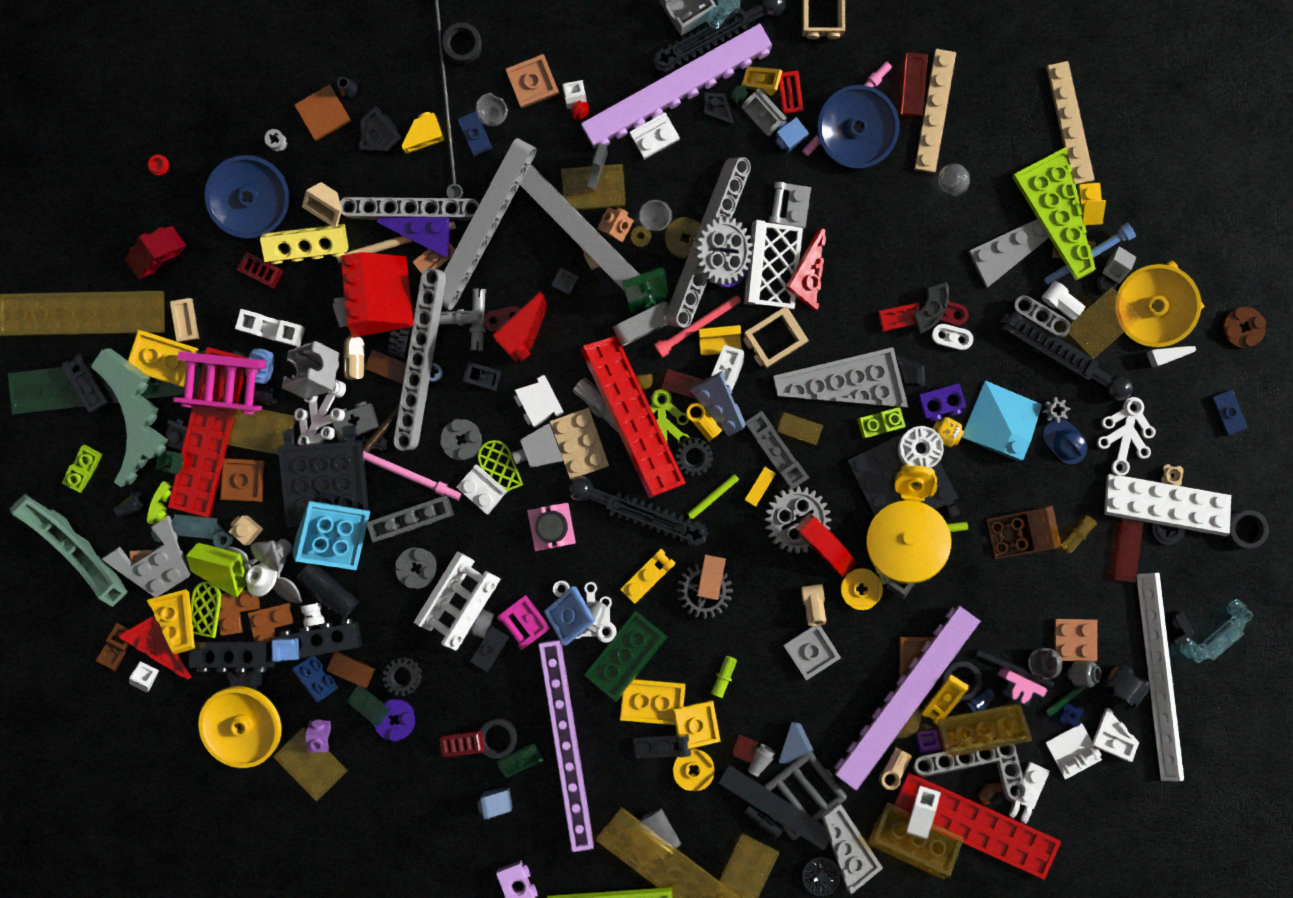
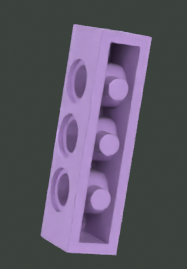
(512, 873)

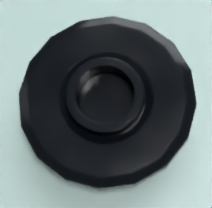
(821, 876)

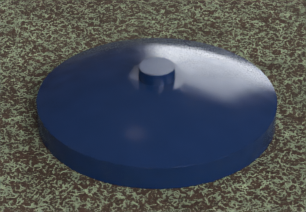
(857, 126)
(247, 196)

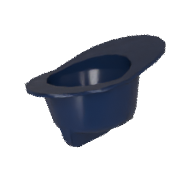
(1065, 441)

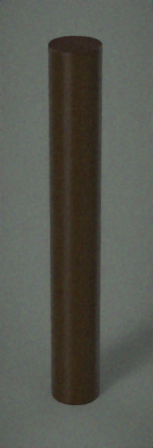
(381, 430)

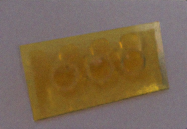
(983, 730)
(932, 855)

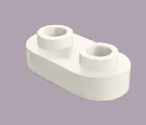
(951, 337)

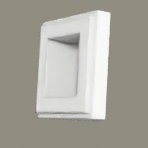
(574, 92)
(143, 676)

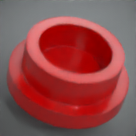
(579, 110)
(158, 165)

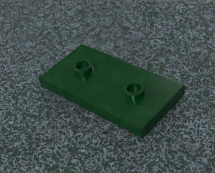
(646, 290)
(625, 656)

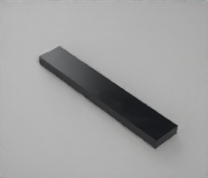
(775, 806)

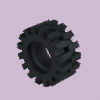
(400, 342)
(684, 447)
(402, 689)

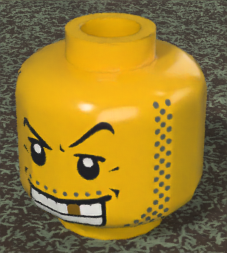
(949, 431)

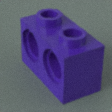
(940, 398)

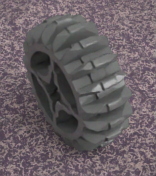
(699, 608)

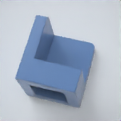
(285, 649)

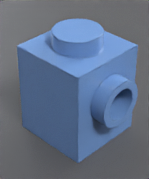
(791, 134)

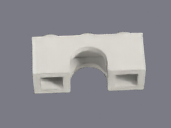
(270, 328)

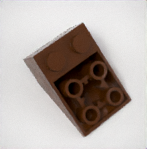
(1024, 532)

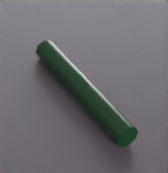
(1064, 700)

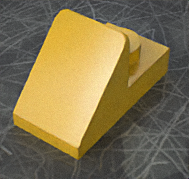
(762, 78)
(1091, 204)

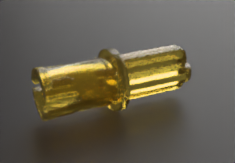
(1079, 534)

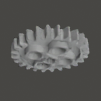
(724, 230)
(789, 503)

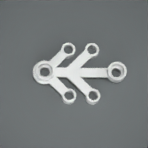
(318, 418)
(1127, 433)
(590, 601)

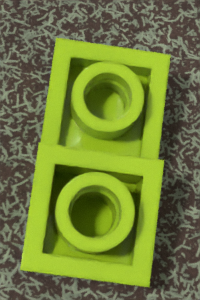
(881, 422)
(82, 469)
(157, 508)

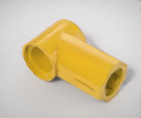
(705, 422)

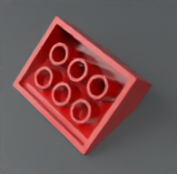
(376, 293)
(520, 332)

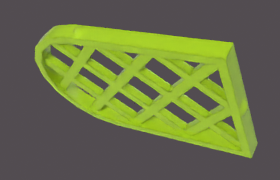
(497, 462)
(205, 604)

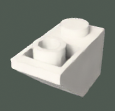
(923, 812)

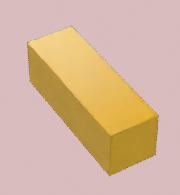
(760, 486)

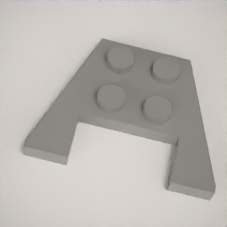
(158, 569)

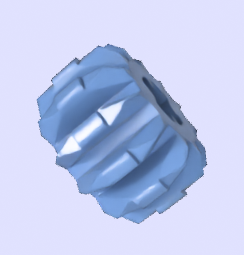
(263, 375)

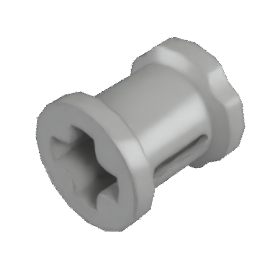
(270, 135)

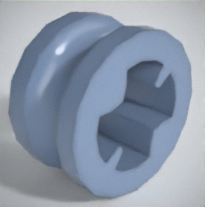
(437, 376)

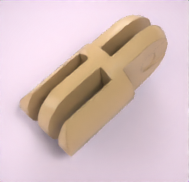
(354, 358)

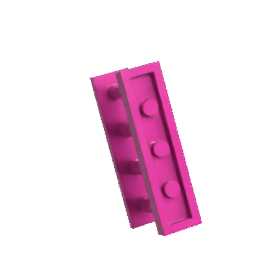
(231, 364)

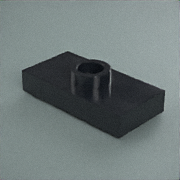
(489, 649)

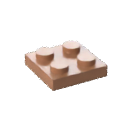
(532, 81)
(1076, 639)

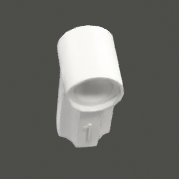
(1058, 297)

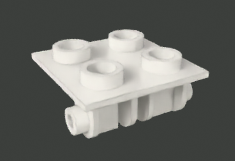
(1073, 751)

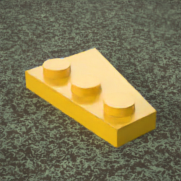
(175, 619)

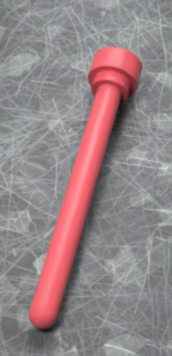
(663, 347)

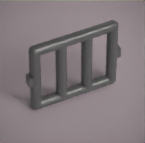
(794, 769)

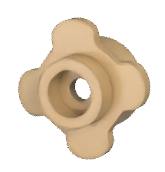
(1177, 471)

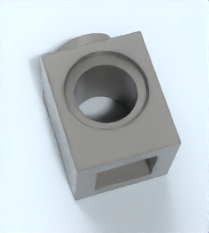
(1119, 265)

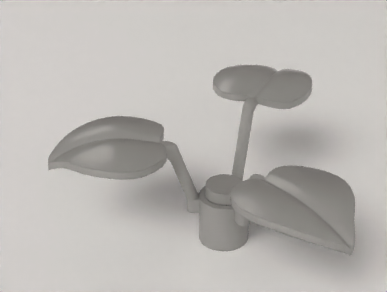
(274, 558)

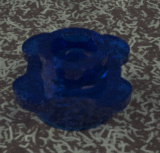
(1075, 720)

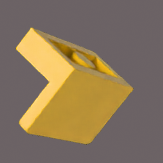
(713, 339)

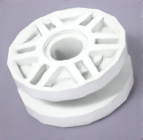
(925, 436)

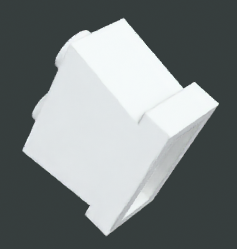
(538, 402)

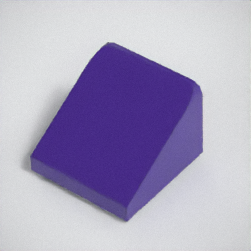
(928, 742)

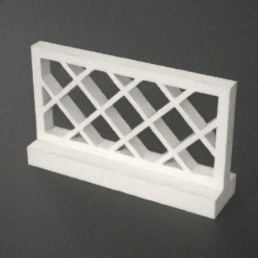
(755, 268)

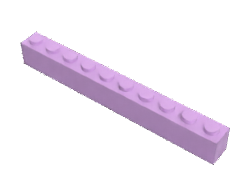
(677, 86)
(907, 697)
(566, 745)

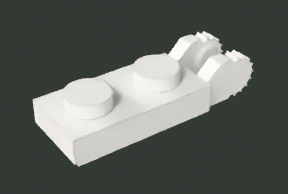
(1034, 780)

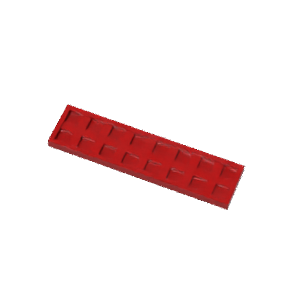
(632, 416)
(206, 443)
(985, 828)

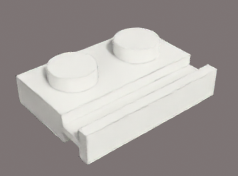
(654, 135)
(482, 489)

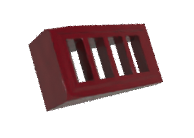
(273, 279)
(449, 744)

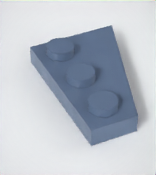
(718, 402)

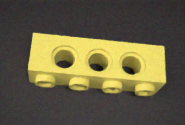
(271, 243)

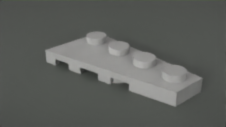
(1004, 252)
(850, 849)

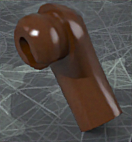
(988, 790)

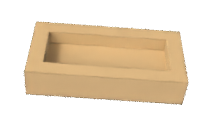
(184, 320)

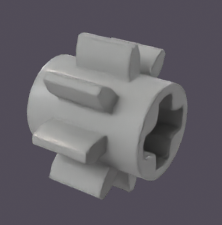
(1053, 415)

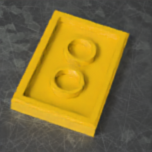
(159, 357)
(651, 701)

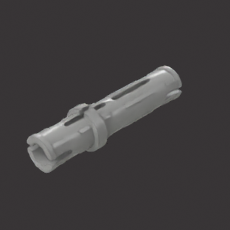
(458, 317)
(478, 329)

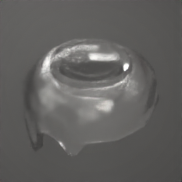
(491, 110)
(954, 179)
(655, 215)

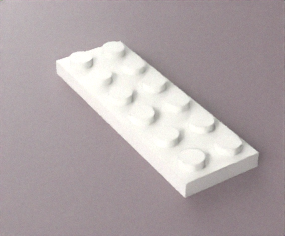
(1167, 505)

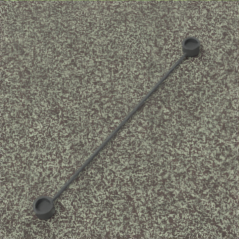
(454, 190)

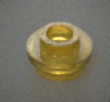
(640, 229)

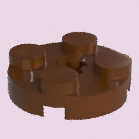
(1254, 321)

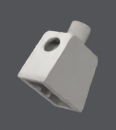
(539, 448)

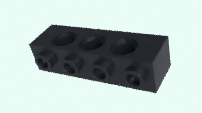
(350, 640)
(202, 656)

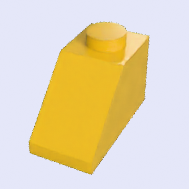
(423, 133)

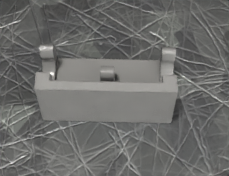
(763, 112)

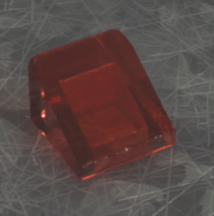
(744, 748)

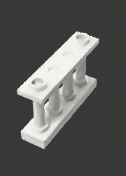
(443, 593)

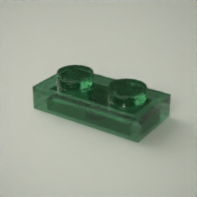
(170, 462)
(368, 705)
(520, 760)

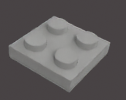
(812, 651)

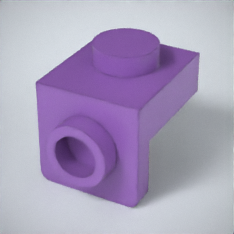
(317, 736)

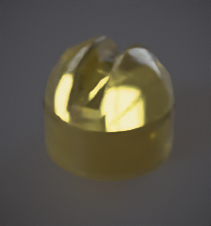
(645, 380)

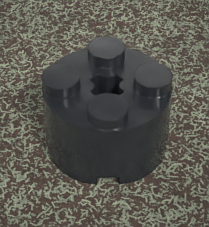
(1124, 687)

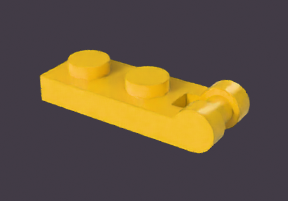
(647, 576)
(945, 699)

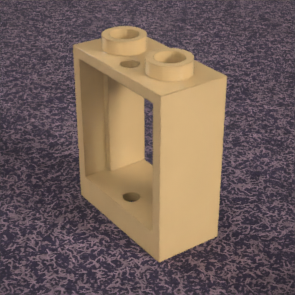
(832, 33)
(793, 327)

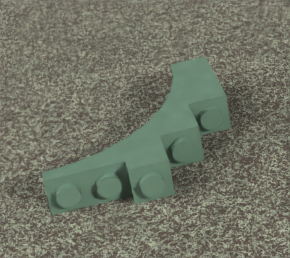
(138, 412)
(73, 547)

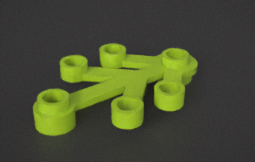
(662, 421)

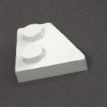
(1114, 737)

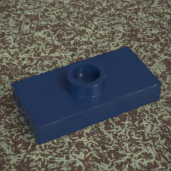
(475, 134)
(1229, 412)

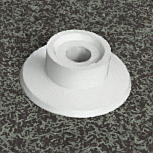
(260, 580)

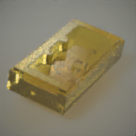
(800, 428)

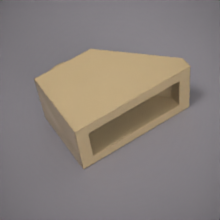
(323, 203)

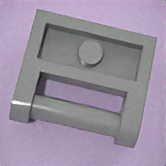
(797, 205)

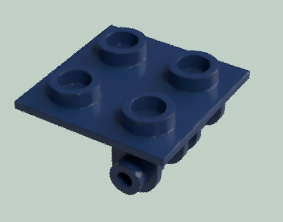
(315, 678)

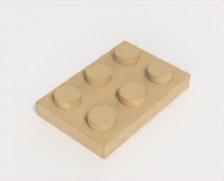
(579, 443)

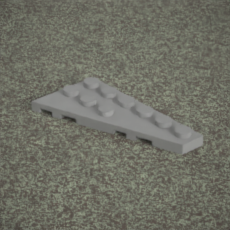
(857, 379)

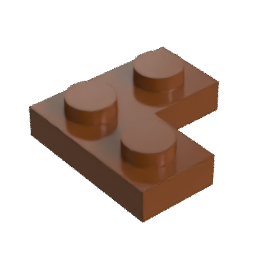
(230, 610)
(266, 620)

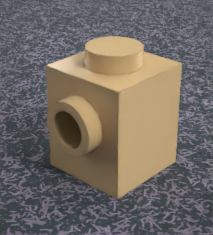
(245, 529)

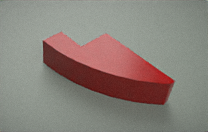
(826, 545)

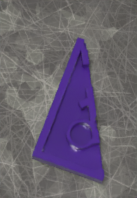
(426, 231)

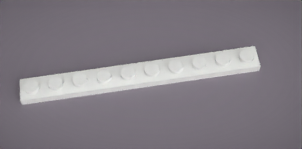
(1160, 677)

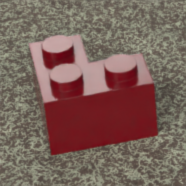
(153, 250)

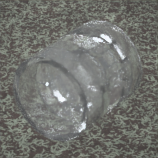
(482, 623)

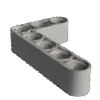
(975, 760)

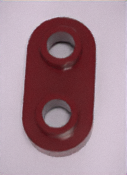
(948, 314)
(502, 316)

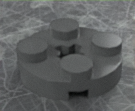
(455, 429)
(419, 556)

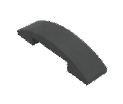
(776, 450)

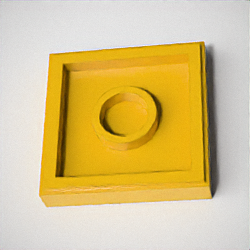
(698, 722)

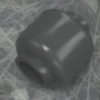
(1084, 673)

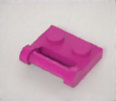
(528, 617)

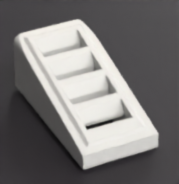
(1161, 356)

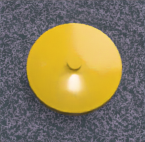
(1165, 302)
(908, 542)
(240, 727)

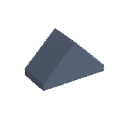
(795, 744)

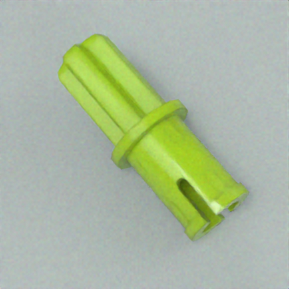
(724, 676)

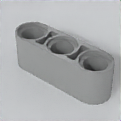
(1035, 308)
(641, 324)

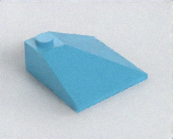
(1002, 421)
(330, 535)

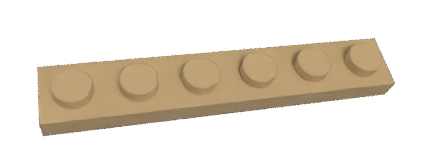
(935, 111)
(1070, 122)

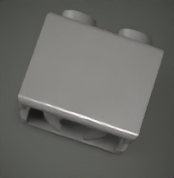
(687, 13)
(315, 370)

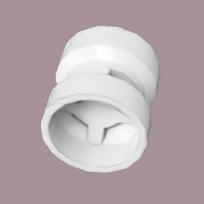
(312, 614)

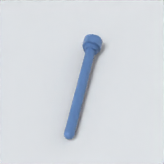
(1125, 233)

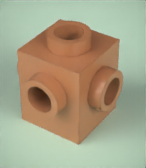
(615, 224)

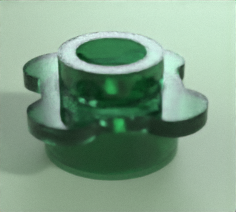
(740, 94)

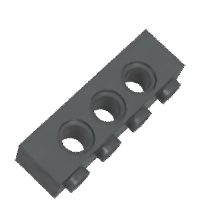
(410, 519)

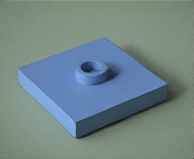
(569, 616)

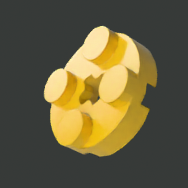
(909, 474)
(869, 597)
(694, 782)

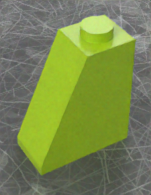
(218, 567)

